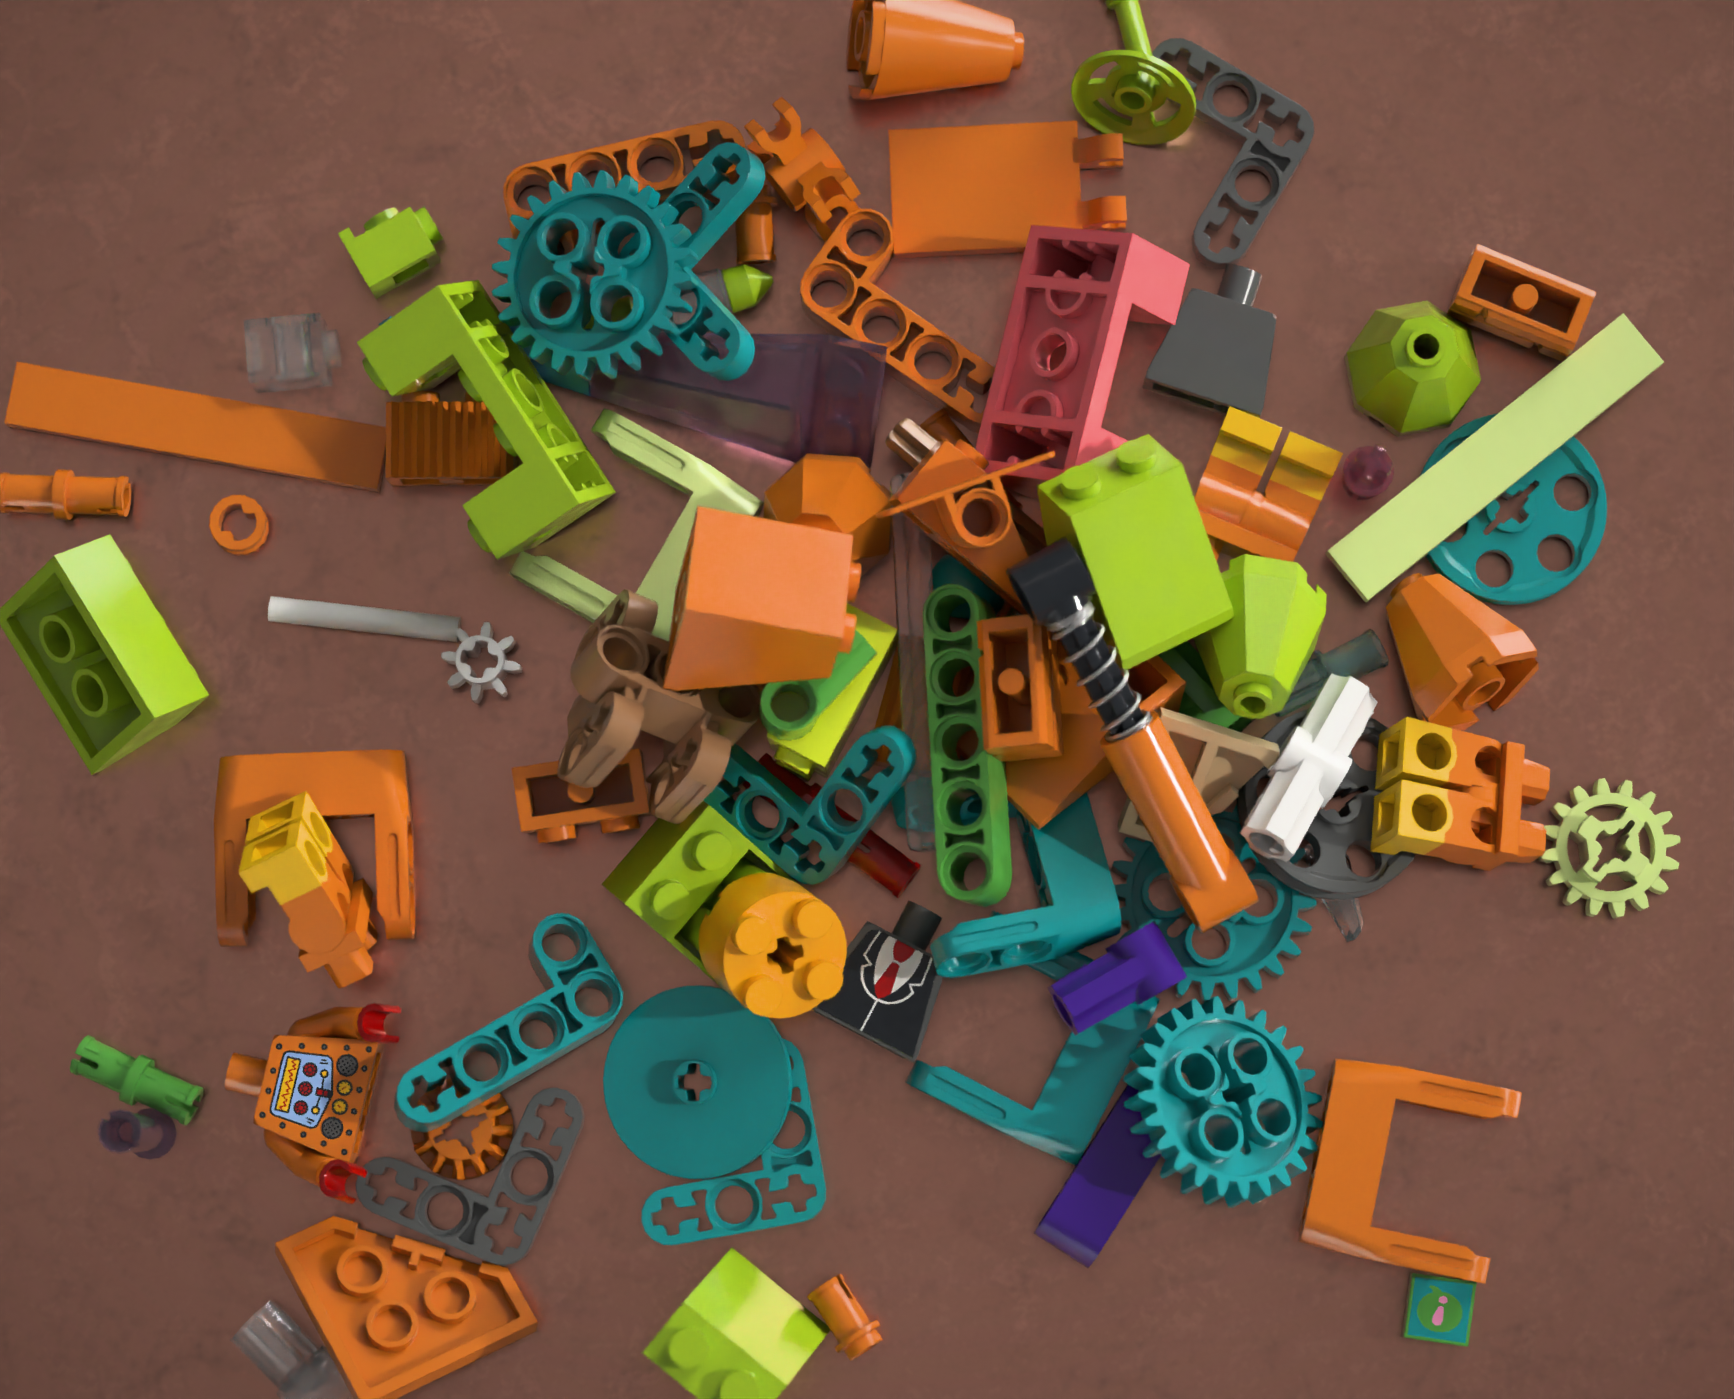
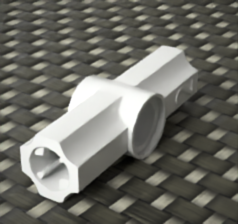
(1309, 767)

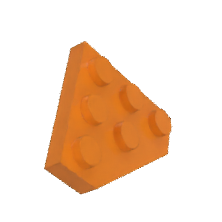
(398, 1306)

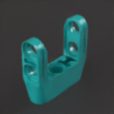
(1072, 889)
(1074, 1090)

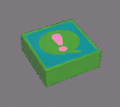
(1439, 1309)

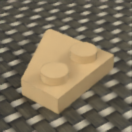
(1215, 759)

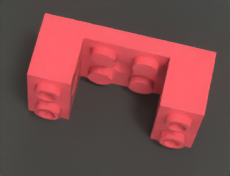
(1082, 293)

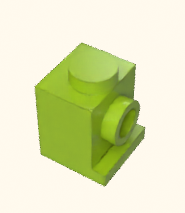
(393, 248)

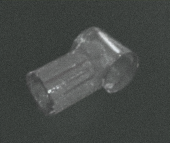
(289, 1356)

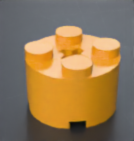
(773, 946)

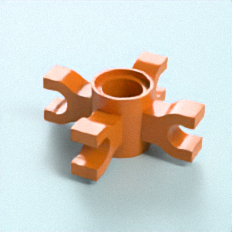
(803, 168)

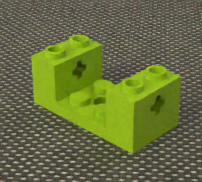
(460, 331)

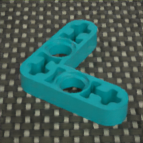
(710, 312)
(820, 818)
(777, 1166)

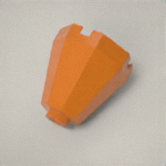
(836, 497)
(1455, 651)

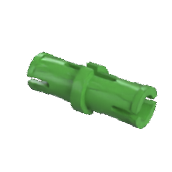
(136, 1080)

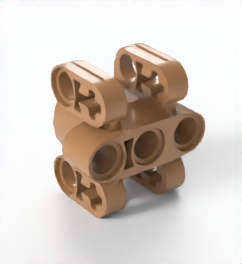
(622, 692)

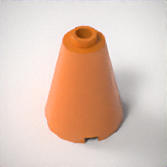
(928, 47)

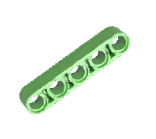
(956, 779)

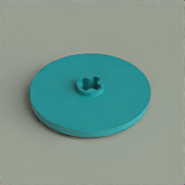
(662, 1118)

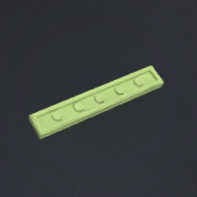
(1494, 458)

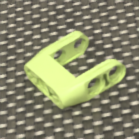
(670, 465)

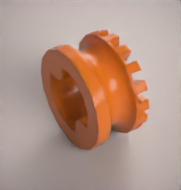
(252, 511)

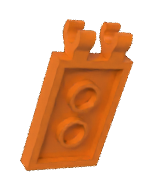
(989, 183)

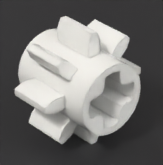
(471, 648)

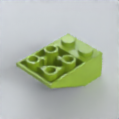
(679, 872)

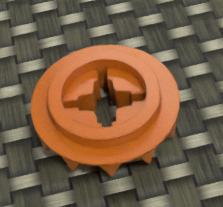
(490, 1139)

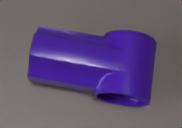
(1128, 973)

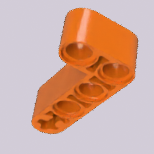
(622, 159)
(915, 334)

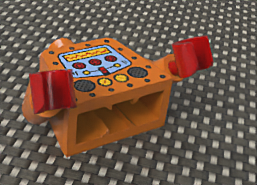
(317, 1091)

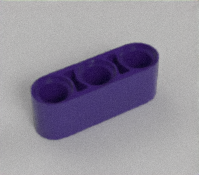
(1099, 1186)

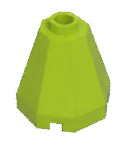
(1399, 386)
(1269, 639)

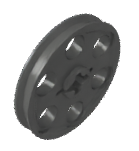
(1331, 830)

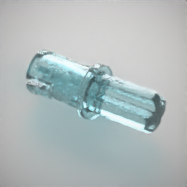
(1351, 659)

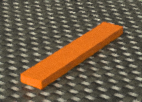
(197, 426)

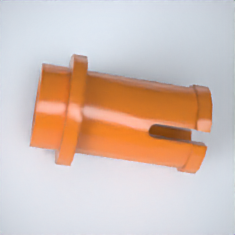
(755, 231)
(845, 1317)

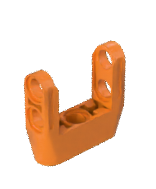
(342, 788)
(1351, 1160)

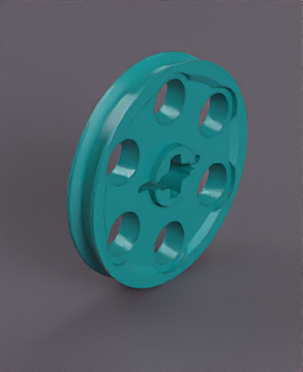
(1520, 541)

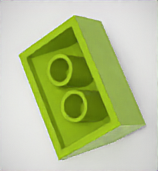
(100, 653)

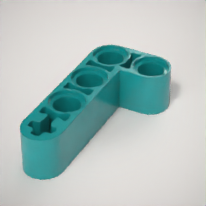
(502, 1036)

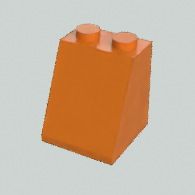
(759, 603)

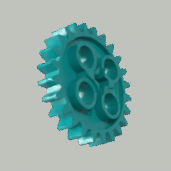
(649, 275)
(1249, 939)
(1223, 1102)

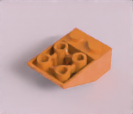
(1051, 784)

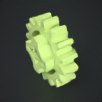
(1632, 867)

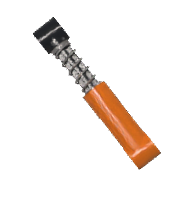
(1201, 865)

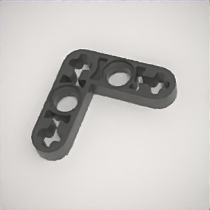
(1257, 151)
(479, 1209)

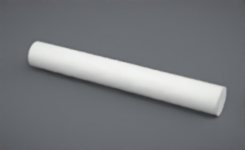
(363, 619)

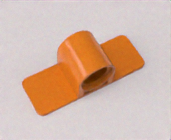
(953, 500)

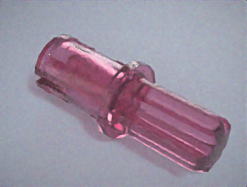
(1367, 472)

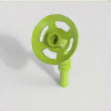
(1133, 86)

